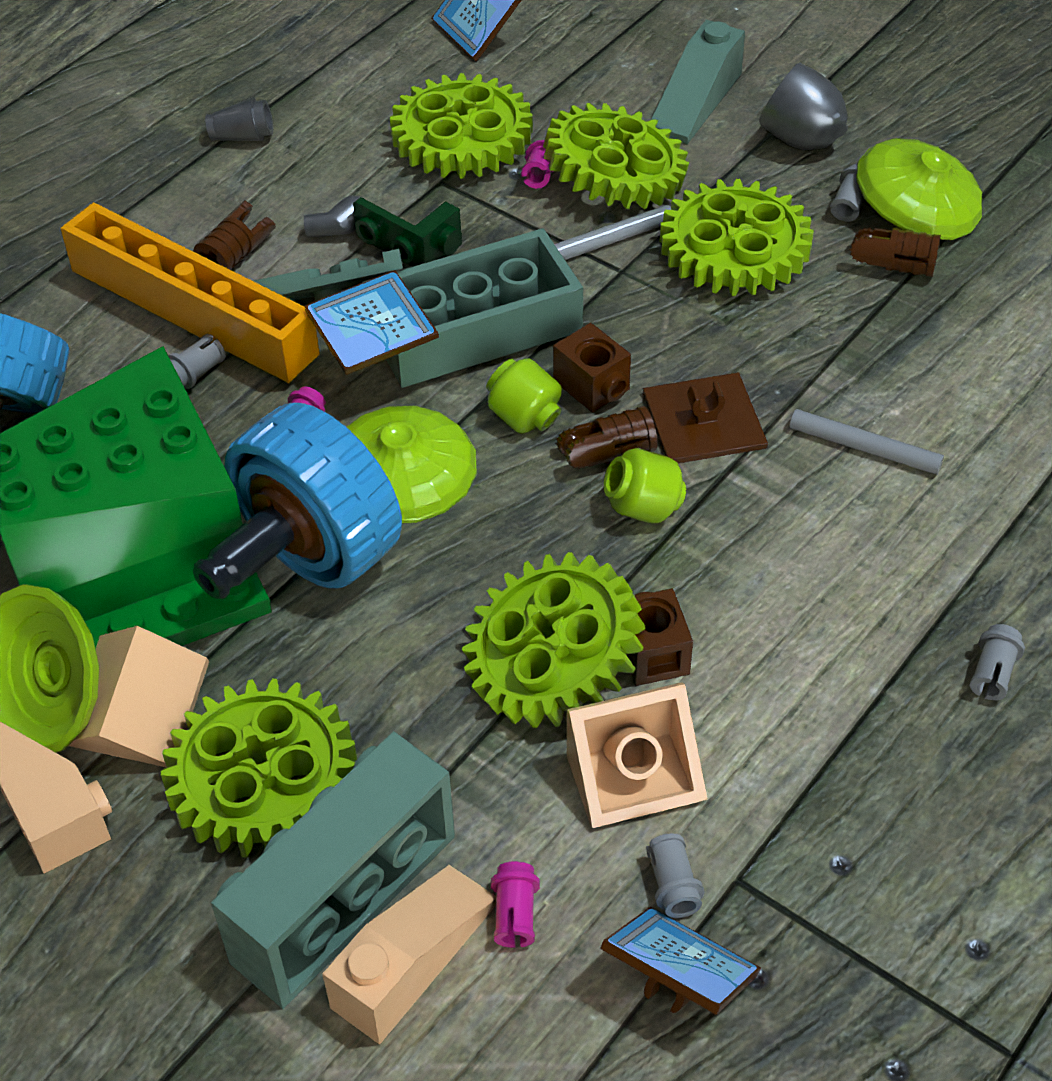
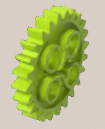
(461, 125)
(615, 155)
(736, 236)
(544, 628)
(256, 763)

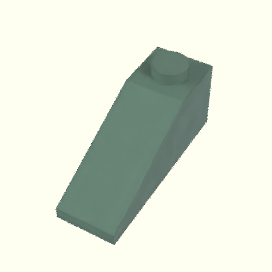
(701, 79)

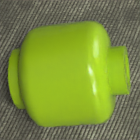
(524, 395)
(644, 485)

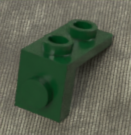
(427, 241)

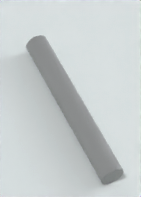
(611, 233)
(867, 441)

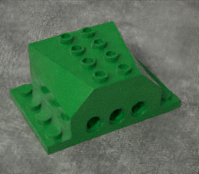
(119, 502)

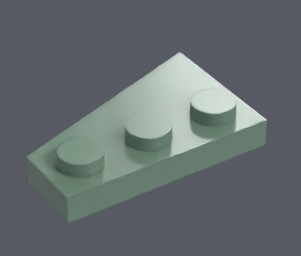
(342, 276)

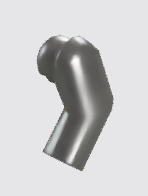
(335, 222)

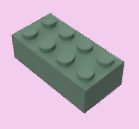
(490, 305)
(335, 868)

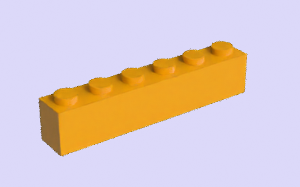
(191, 291)

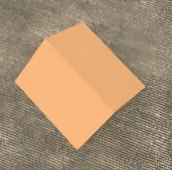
(141, 695)
(635, 755)

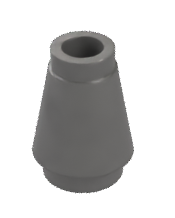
(241, 122)

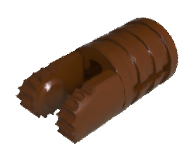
(233, 239)
(897, 250)
(608, 438)

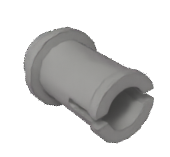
(849, 196)
(197, 359)
(1000, 650)
(678, 890)

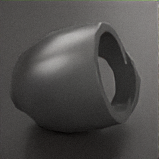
(805, 110)

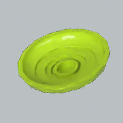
(920, 188)
(421, 455)
(45, 667)

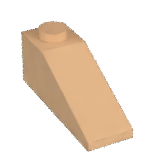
(50, 800)
(404, 951)

